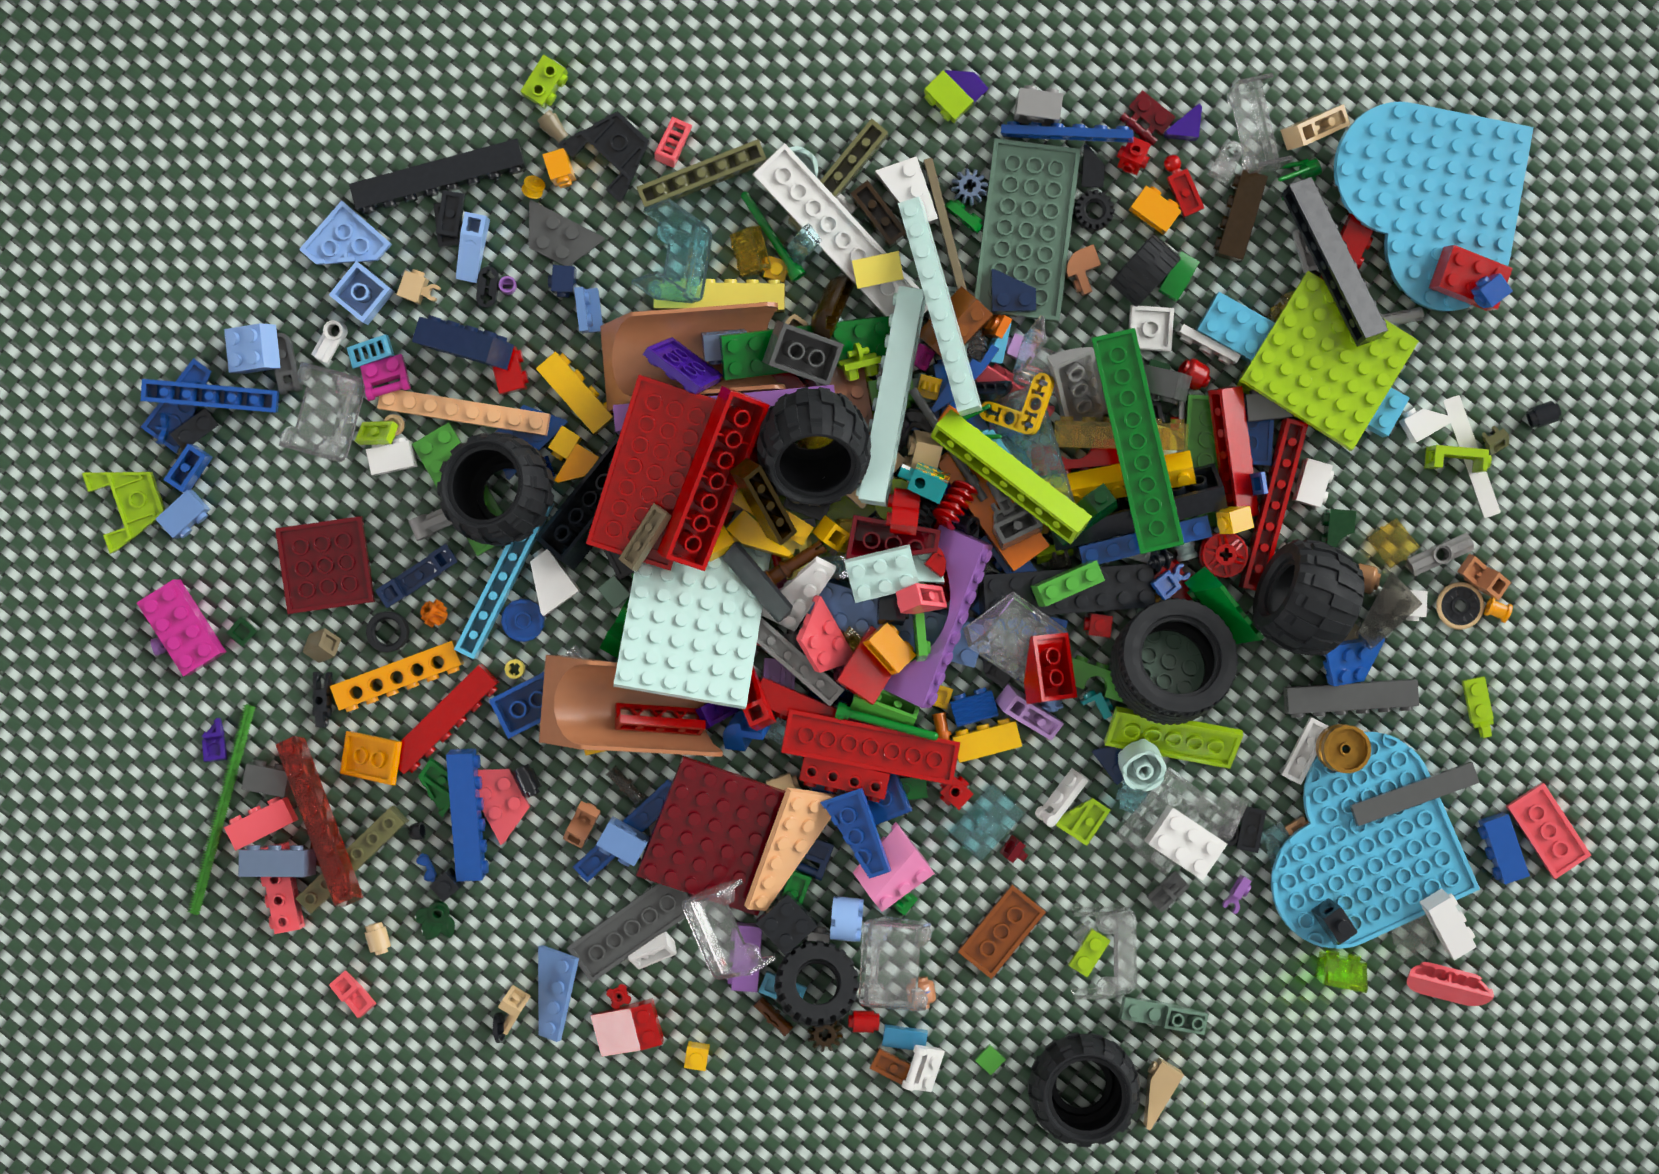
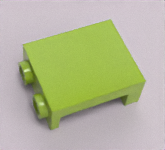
(1435, 457)

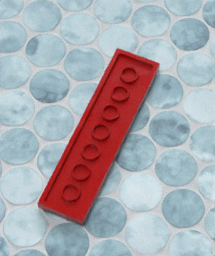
(869, 747)

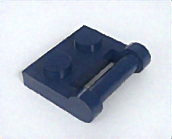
(820, 853)

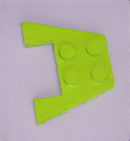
(136, 500)

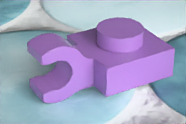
(1239, 889)

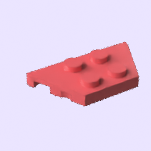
(823, 639)
(502, 801)

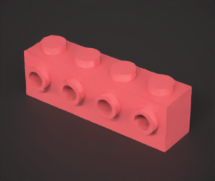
(282, 902)

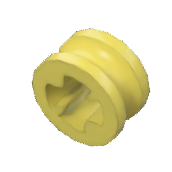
(521, 669)

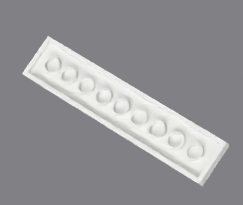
(840, 232)

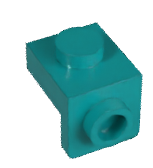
(1103, 705)

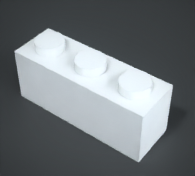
(1448, 923)

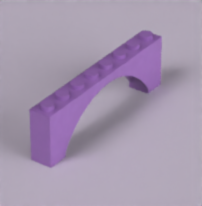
(965, 567)

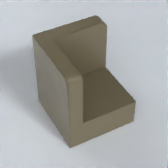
(321, 645)

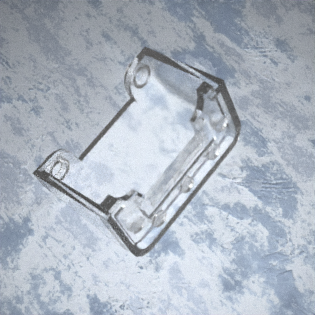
(326, 413)
(892, 963)

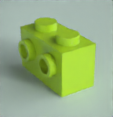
(544, 82)

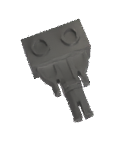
(1011, 521)

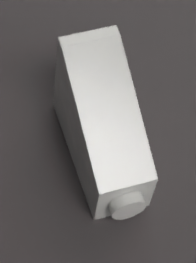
(551, 581)

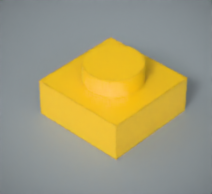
(778, 270)

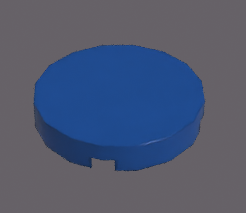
(522, 620)

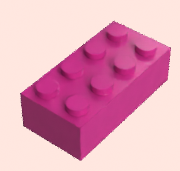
(181, 627)

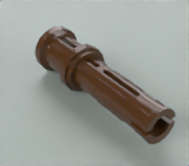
(786, 568)

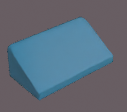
(903, 1037)

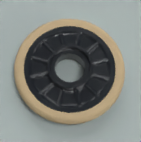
(1446, 605)

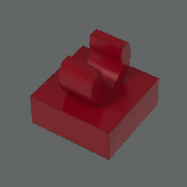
(1014, 849)

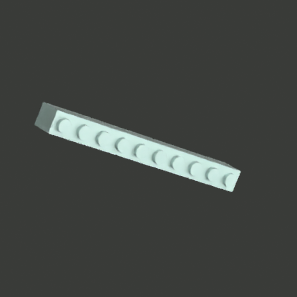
(940, 306)
(892, 394)

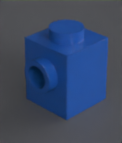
(1491, 290)

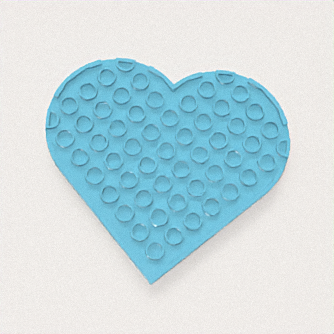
(1433, 184)
(1373, 868)

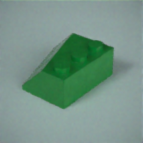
(1212, 593)

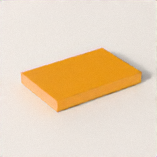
(370, 757)

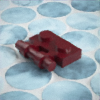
(1151, 113)

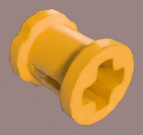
(1498, 609)

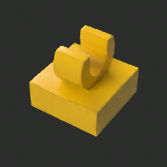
(929, 387)

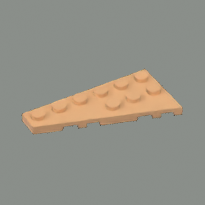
(792, 835)

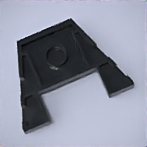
(618, 143)

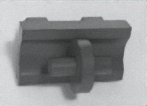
(1168, 891)

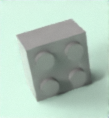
(1038, 106)

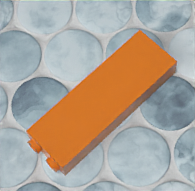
(1013, 556)

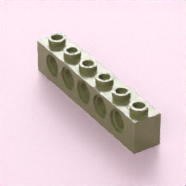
(703, 174)
(359, 853)

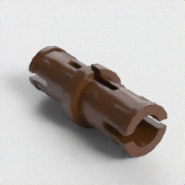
(773, 1016)

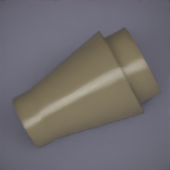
(551, 124)

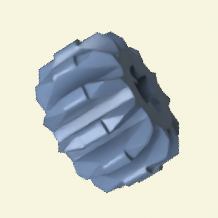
(976, 191)

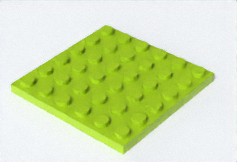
(1318, 370)

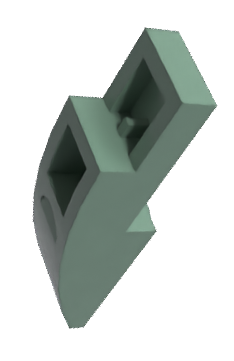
(1163, 1014)

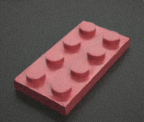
(1548, 830)

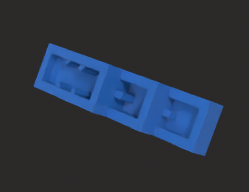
(977, 369)

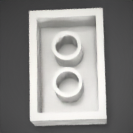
(1185, 842)

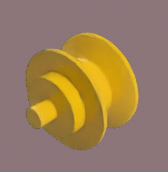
(533, 187)

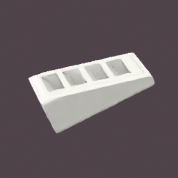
(654, 951)

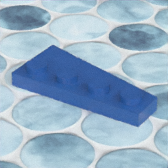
(177, 413)
(859, 830)

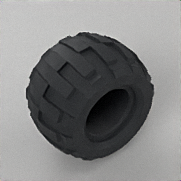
(799, 470)
(465, 481)
(1308, 597)
(1091, 1123)

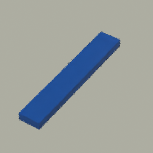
(639, 819)

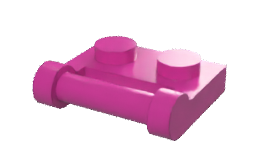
(382, 372)

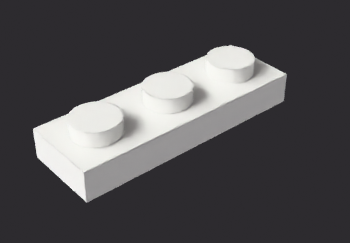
(1208, 345)
(1303, 752)

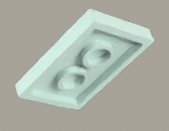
(881, 573)

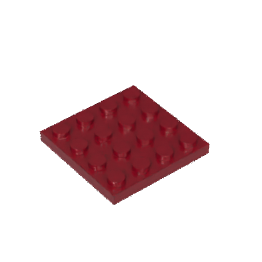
(325, 565)

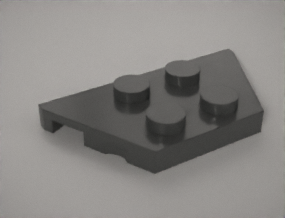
(559, 236)

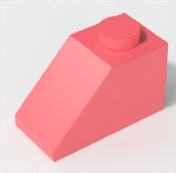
(921, 599)

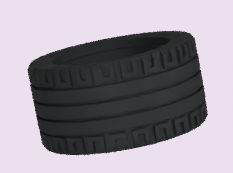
(1199, 626)

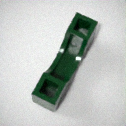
(1337, 525)

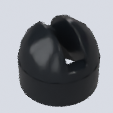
(417, 831)

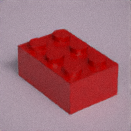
(1460, 270)

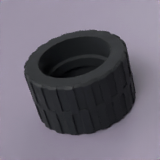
(1145, 270)

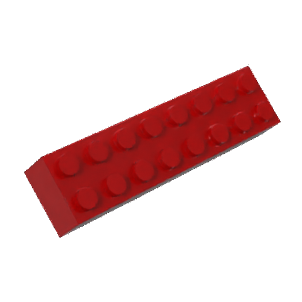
(709, 484)

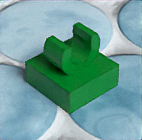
(905, 903)

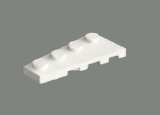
(802, 589)

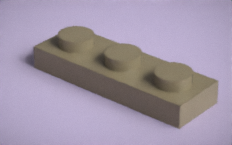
(645, 537)

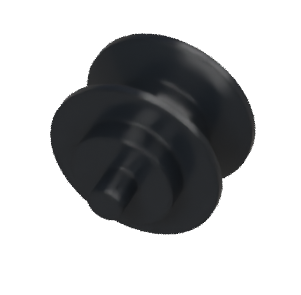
(1159, 560)

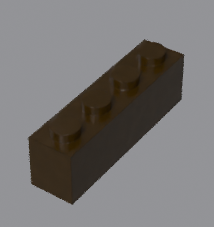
(1240, 216)
(763, 501)

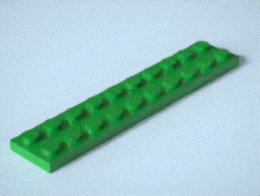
(1137, 441)

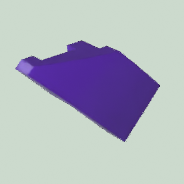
(969, 83)
(214, 743)

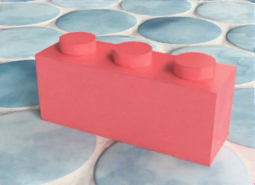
(260, 822)

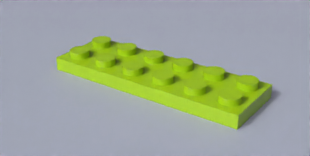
(1188, 741)

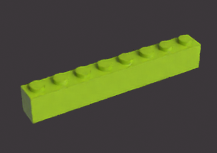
(1010, 476)

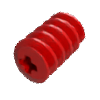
(953, 502)

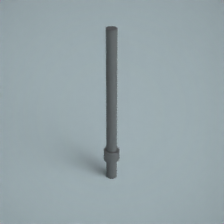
(970, 478)

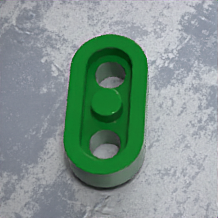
(971, 221)

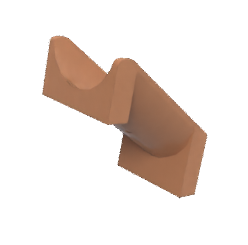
(632, 333)
(581, 711)

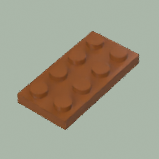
(1001, 931)

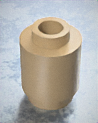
(377, 938)

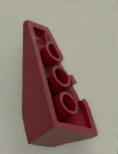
(873, 535)

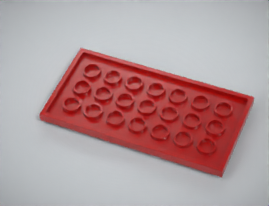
(649, 462)

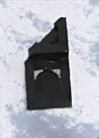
(1092, 169)
(996, 674)

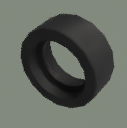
(371, 636)

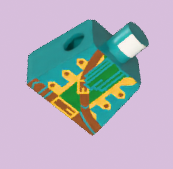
(934, 481)

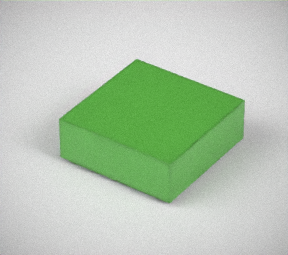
(990, 1059)

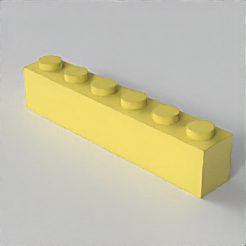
(733, 293)

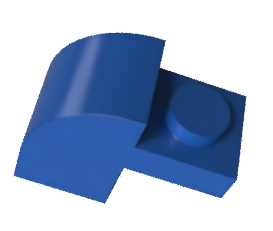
(739, 734)

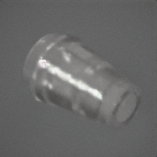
(977, 346)

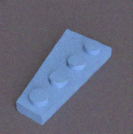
(555, 987)

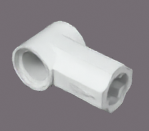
(328, 343)

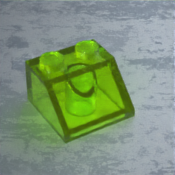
(1342, 971)

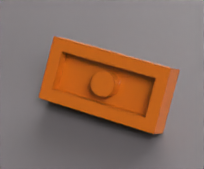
(997, 326)

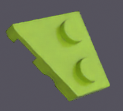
(1084, 820)

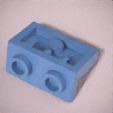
(588, 309)

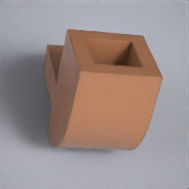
(1079, 263)
(1483, 578)
(581, 824)

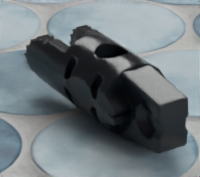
(322, 709)

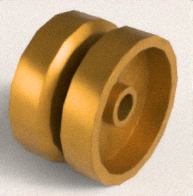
(1356, 750)

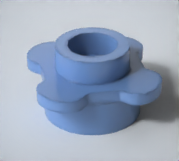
(1052, 706)

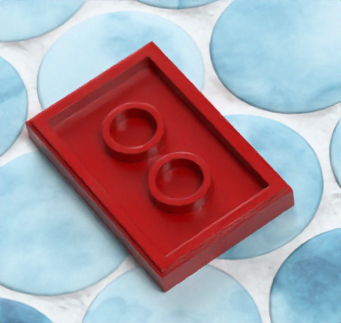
(864, 672)

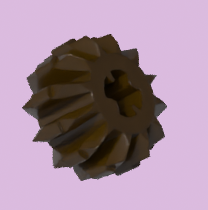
(829, 1039)

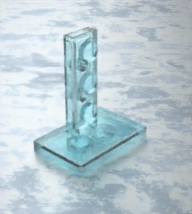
(986, 822)

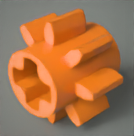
(434, 613)

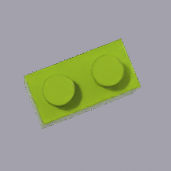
(947, 97)

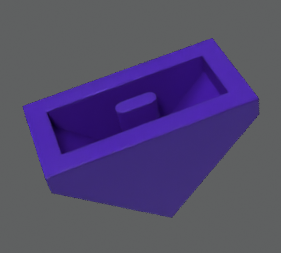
(1187, 127)

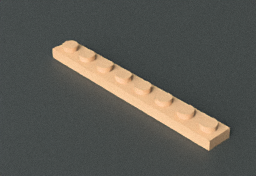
(465, 412)

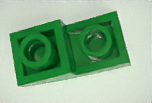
(1179, 277)

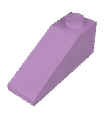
(1032, 715)

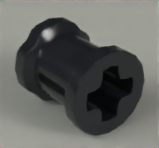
(968, 524)

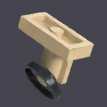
(513, 1005)

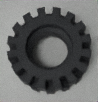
(1094, 197)
(926, 516)

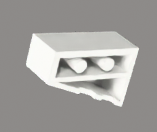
(907, 182)

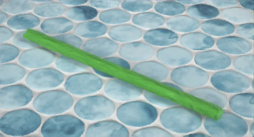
(222, 809)

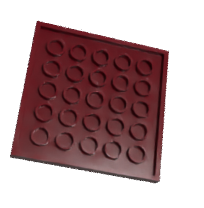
(710, 831)

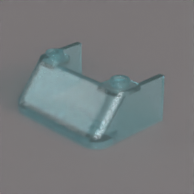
(686, 255)

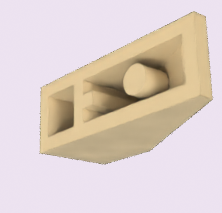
(1315, 127)
(1161, 1084)

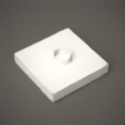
(1152, 327)

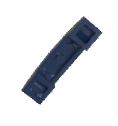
(417, 576)

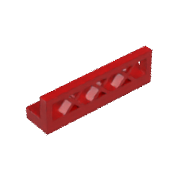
(657, 723)

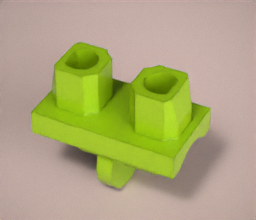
(859, 360)

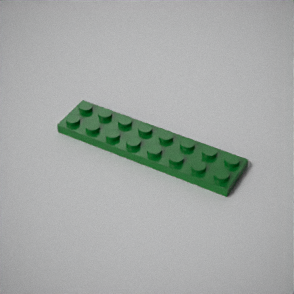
(744, 351)

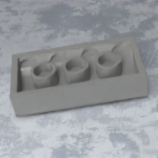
(1077, 383)

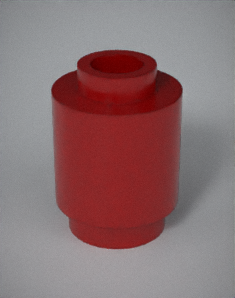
(863, 1021)

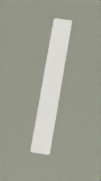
(1466, 439)

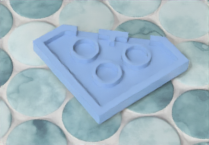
(344, 239)

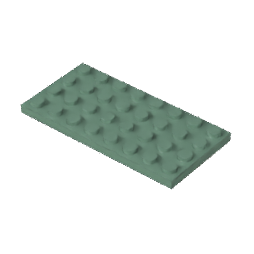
(1028, 221)

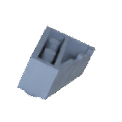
(276, 861)

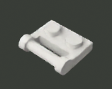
(923, 1068)

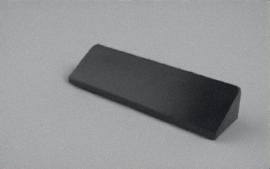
(758, 582)

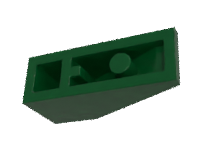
(1097, 504)

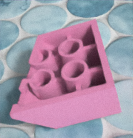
(906, 873)

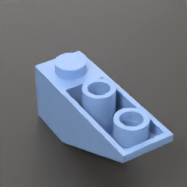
(471, 246)

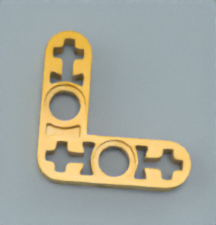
(1023, 417)

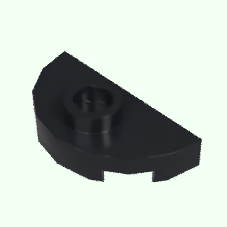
(993, 390)

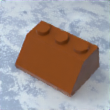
(970, 317)

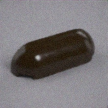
(831, 306)

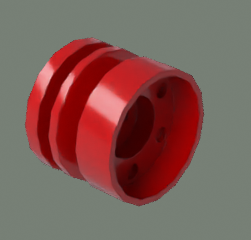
(1210, 550)

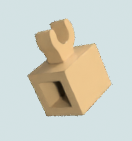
(415, 287)

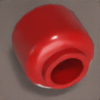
(1198, 371)

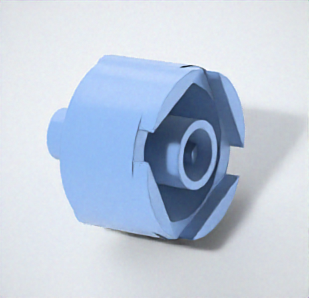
(846, 919)

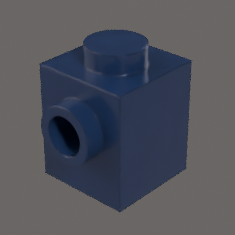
(563, 280)

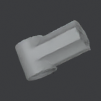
(425, 525)

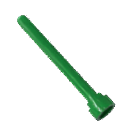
(794, 270)
(845, 712)

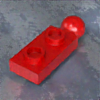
(1182, 187)

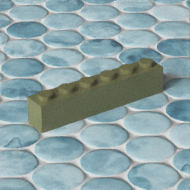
(851, 161)

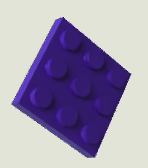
(682, 365)

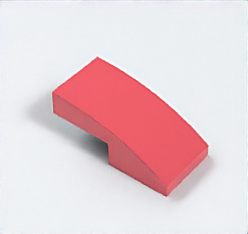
(352, 994)

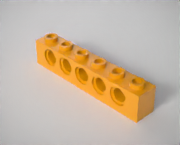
(344, 694)

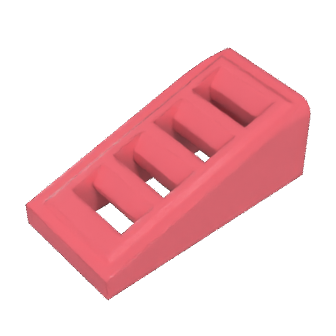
(665, 158)

